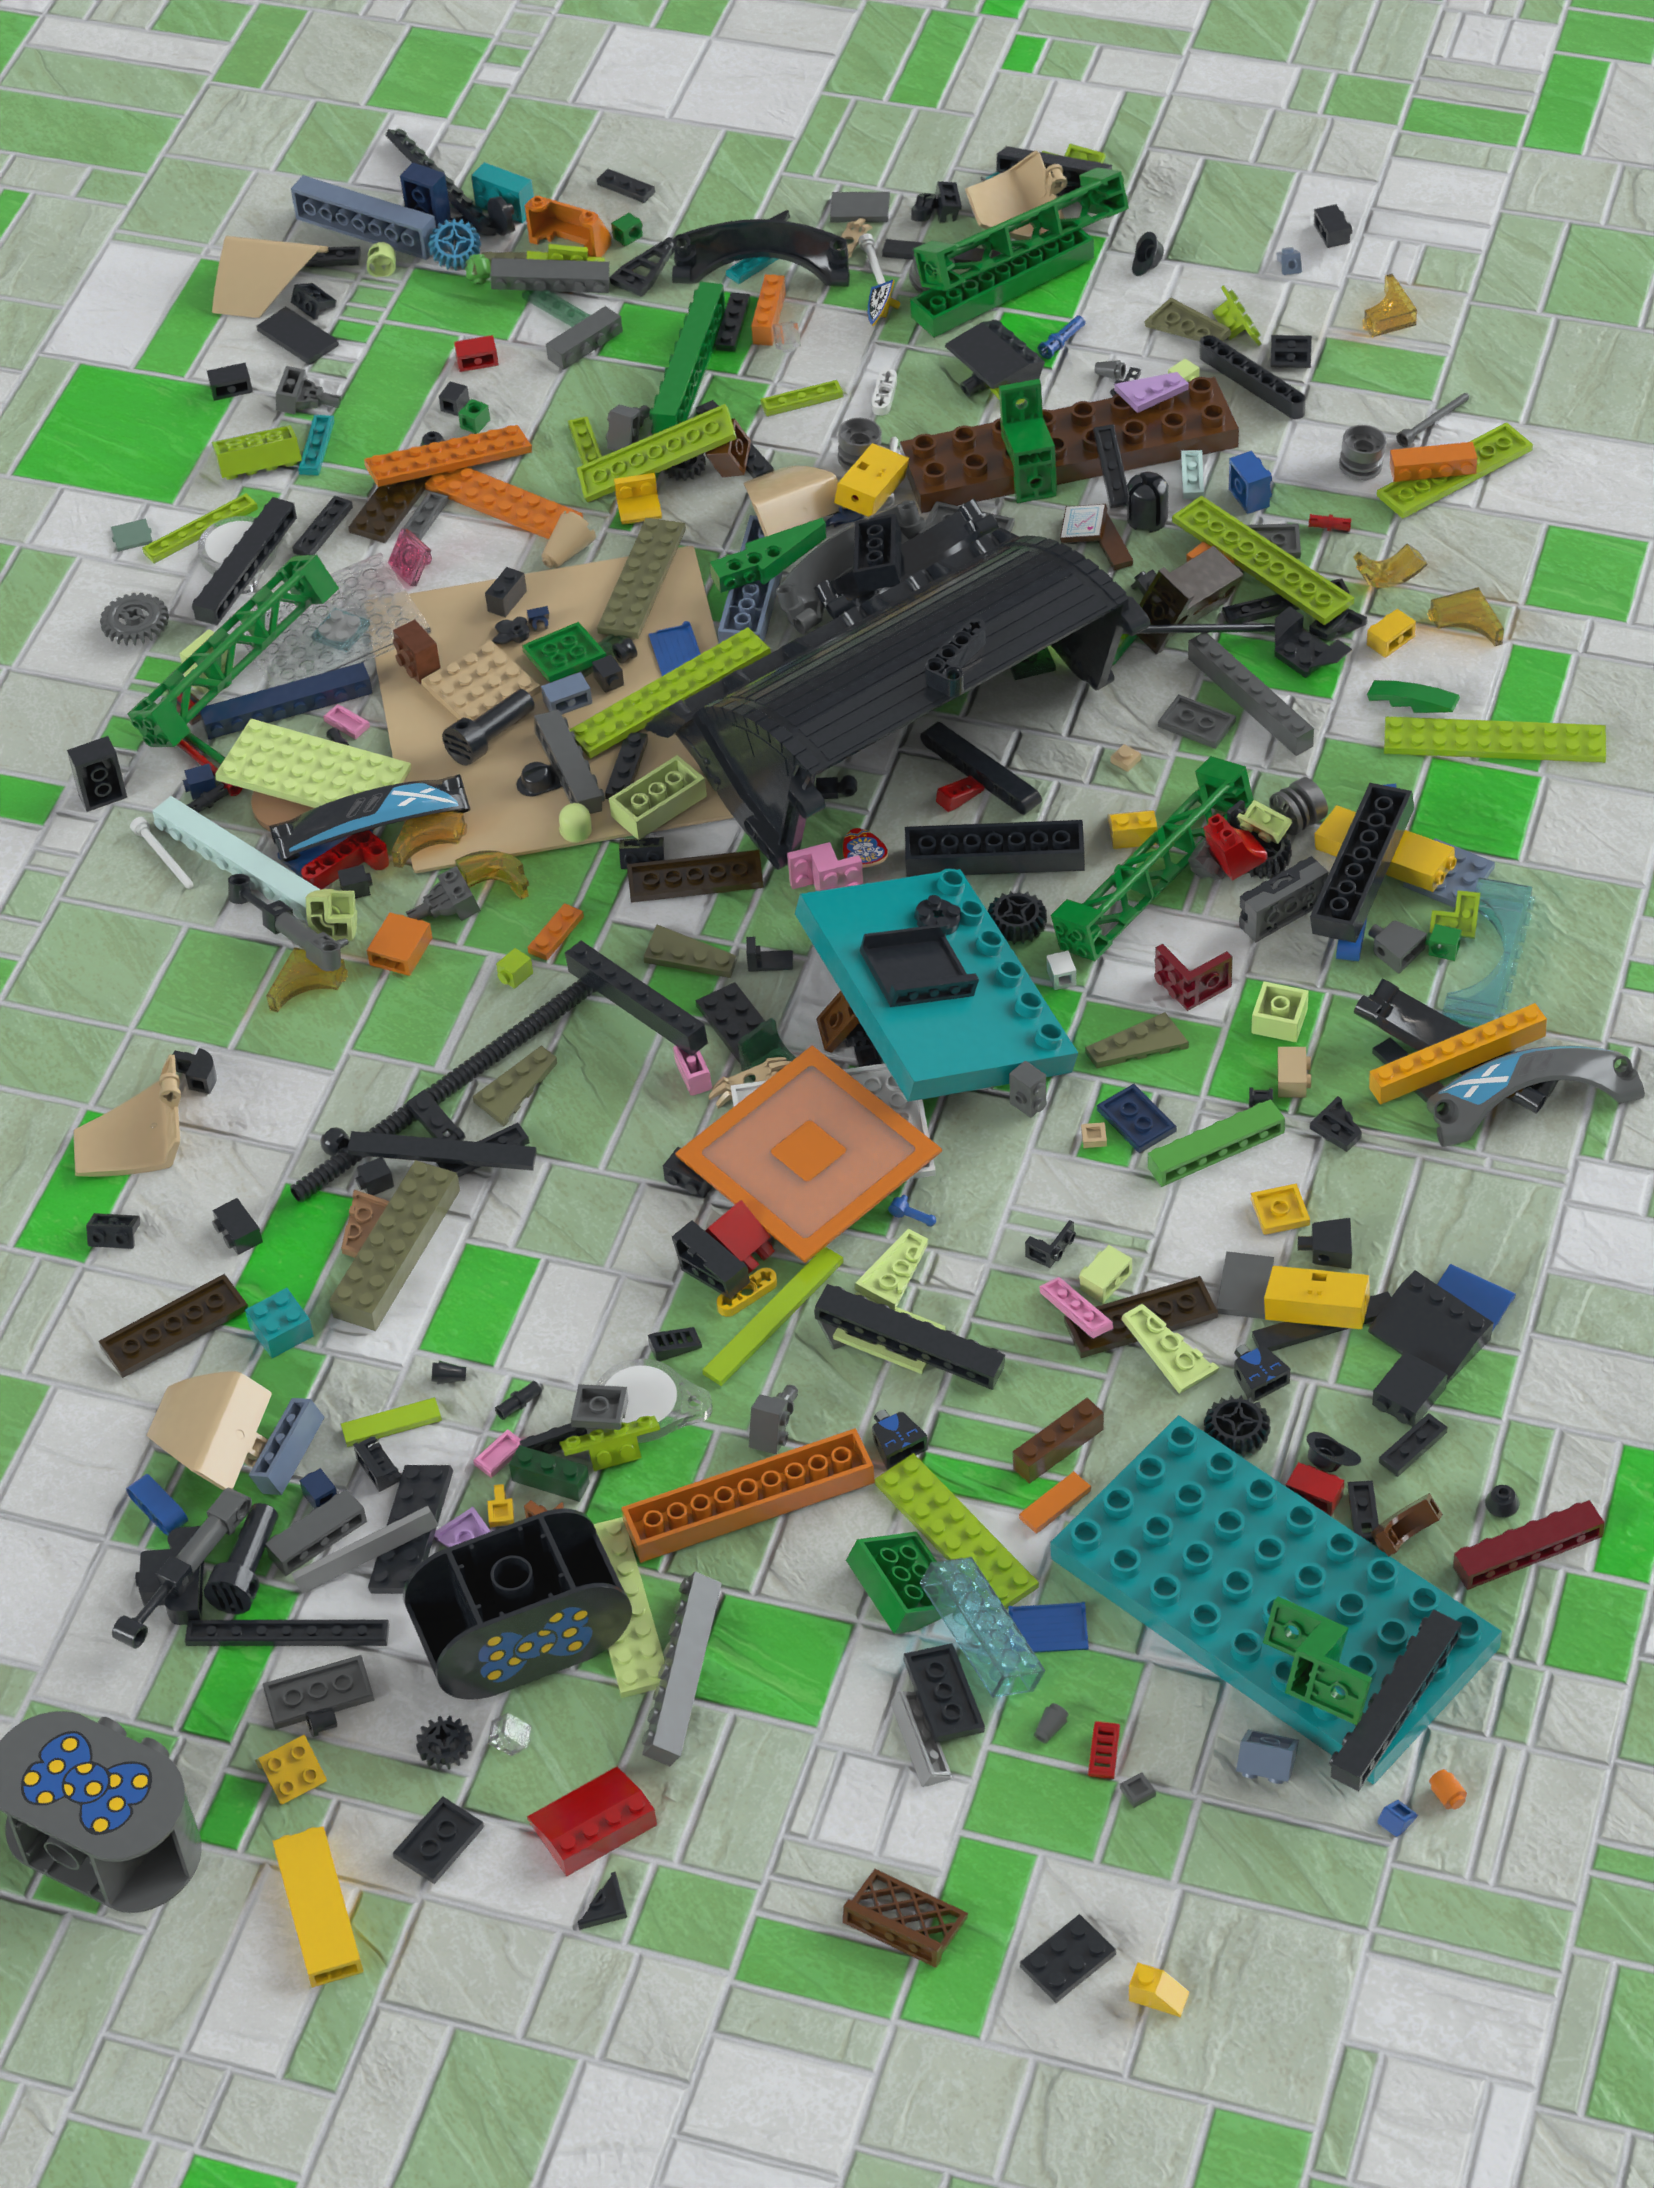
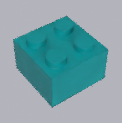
(279, 1323)

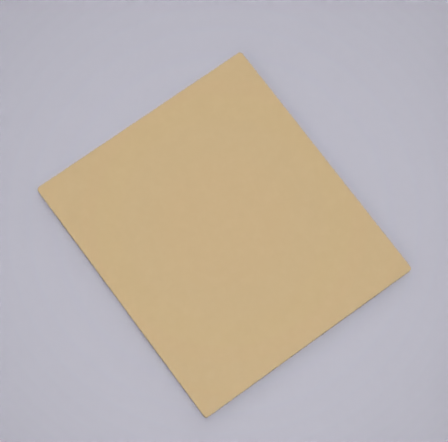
(460, 623)

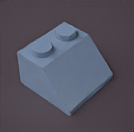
(1267, 1756)

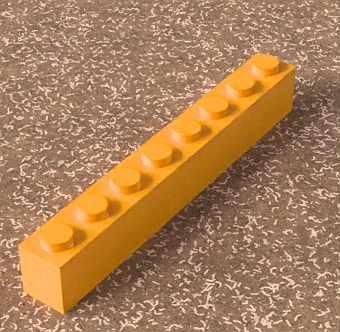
(1457, 1053)

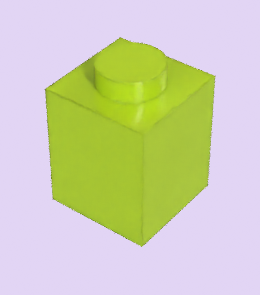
(514, 968)

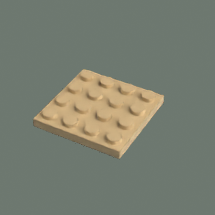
(478, 681)

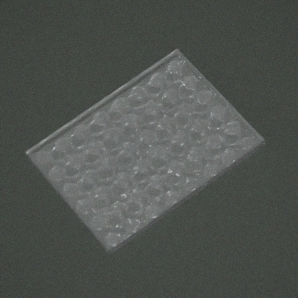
(364, 590)

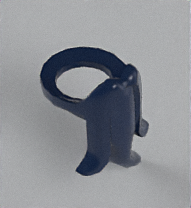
(845, 516)

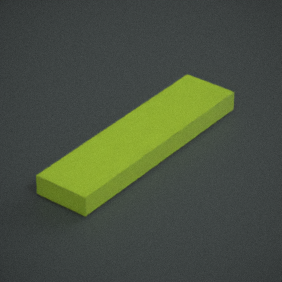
(801, 398)
(584, 439)
(391, 1421)

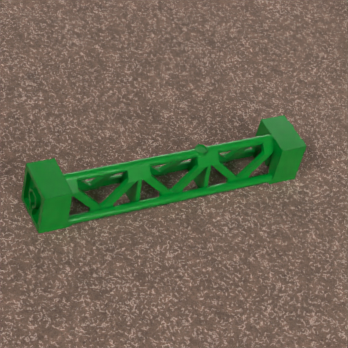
(1100, 194)
(161, 722)
(1076, 924)

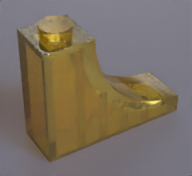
(1392, 313)
(1468, 611)
(426, 832)
(300, 976)

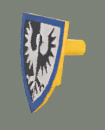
(880, 301)

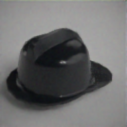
(1147, 254)
(537, 779)
(1328, 1453)

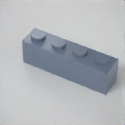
(286, 1446)

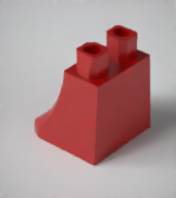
(1233, 848)
(742, 1235)

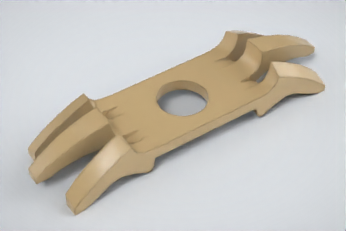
(855, 234)
(762, 1072)

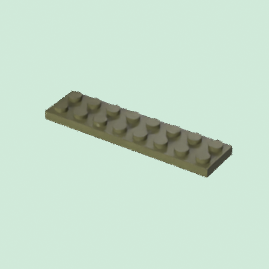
(641, 578)

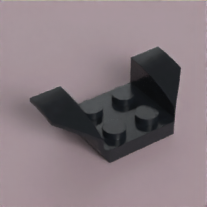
(1301, 648)

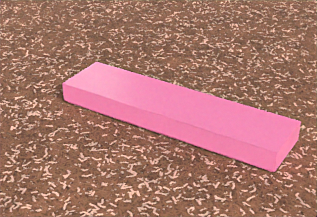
(1076, 1307)

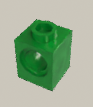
(627, 229)
(474, 416)
(1444, 942)

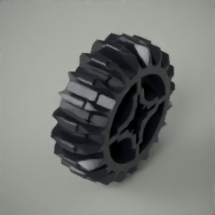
(1275, 860)
(1018, 916)
(1252, 1428)

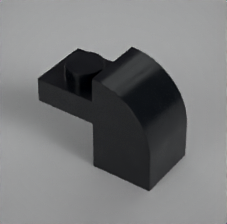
(198, 1070)

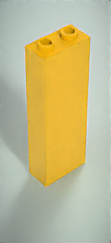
(1416, 859)
(317, 1906)

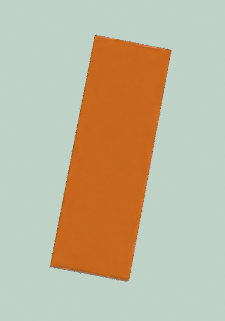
(1055, 1502)

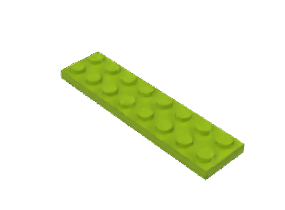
(657, 451)
(1492, 451)
(954, 1528)

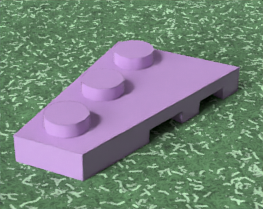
(1152, 390)
(461, 1529)

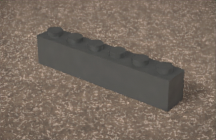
(550, 275)
(568, 760)

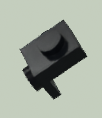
(1143, 580)

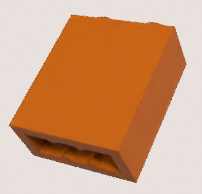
(399, 944)

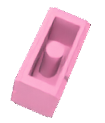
(693, 1071)

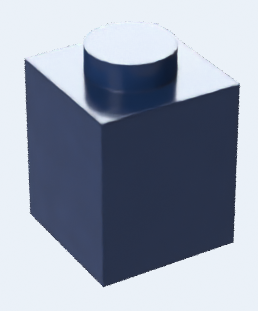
(198, 780)
(317, 1488)

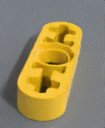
(742, 1301)

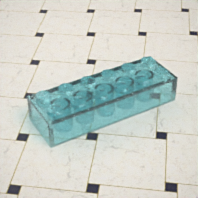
(982, 1627)

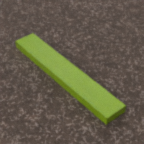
(192, 531)

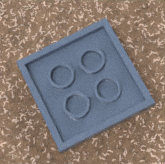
(1462, 877)

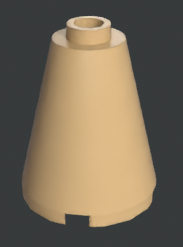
(567, 539)

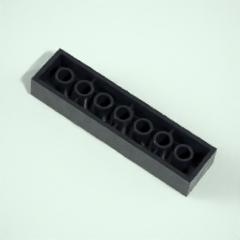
(995, 848)
(1362, 862)

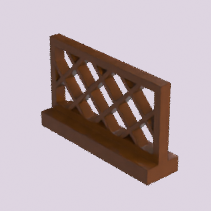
(894, 1931)

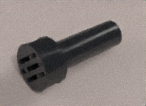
(468, 738)
(233, 1582)

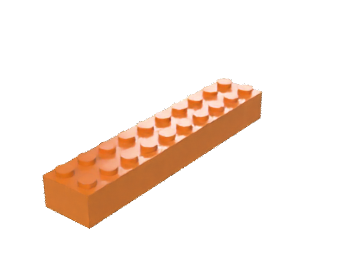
(748, 1495)

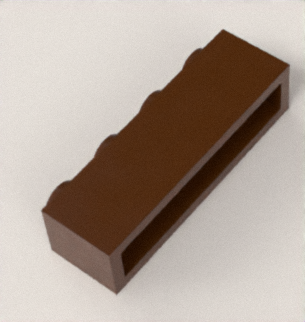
(1058, 1440)

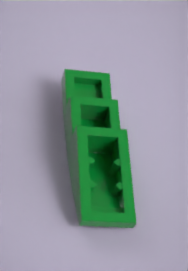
(1417, 696)

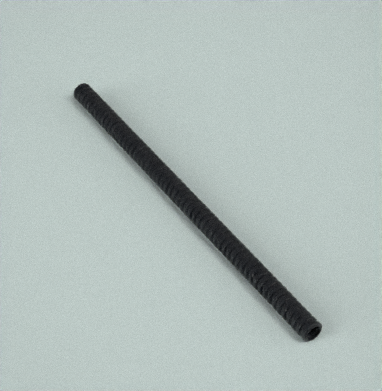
(450, 1084)

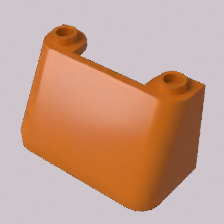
(553, 218)

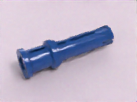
(1057, 340)

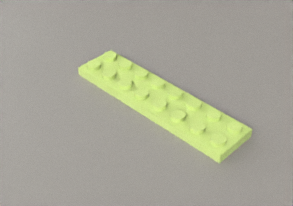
(637, 1652)

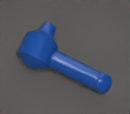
(900, 1207)

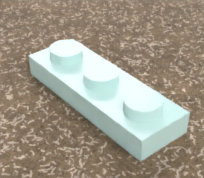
(1192, 474)

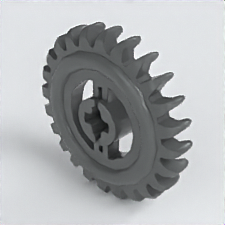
(136, 623)

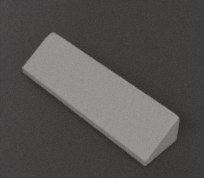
(924, 1752)

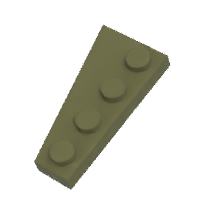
(509, 1090)

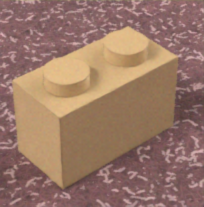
(1292, 1072)

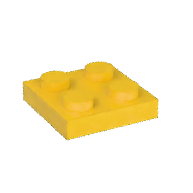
(1280, 1209)

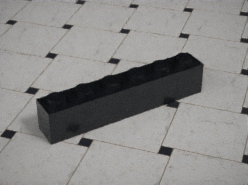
(1071, 167)

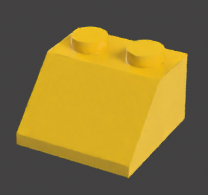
(1131, 828)

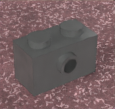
(1028, 1089)

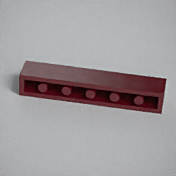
(1528, 1544)

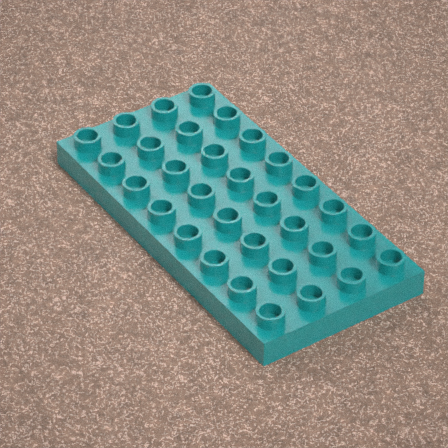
(1210, 1541)

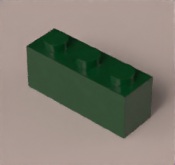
(549, 1473)

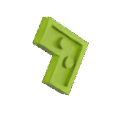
(1464, 916)

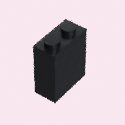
(1409, 1389)

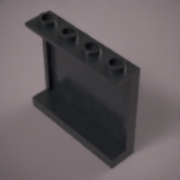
(916, 966)

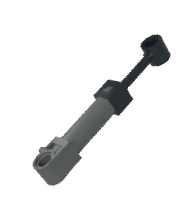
(279, 918)
(178, 1571)

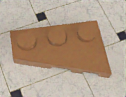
(362, 1218)

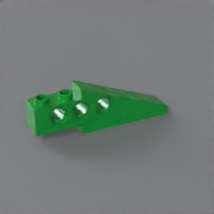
(767, 556)

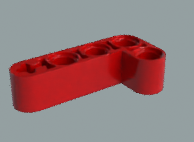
(349, 853)

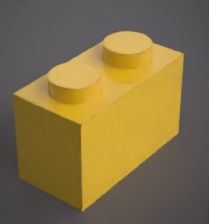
(1391, 633)

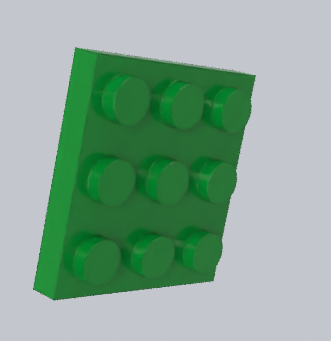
(563, 652)

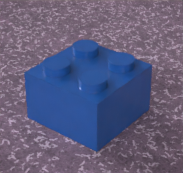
(1250, 482)

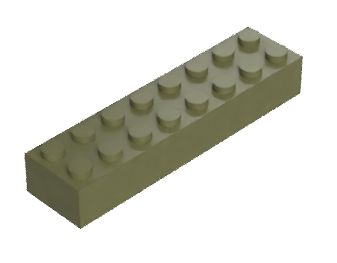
(394, 1245)

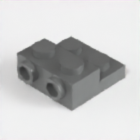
(599, 1407)

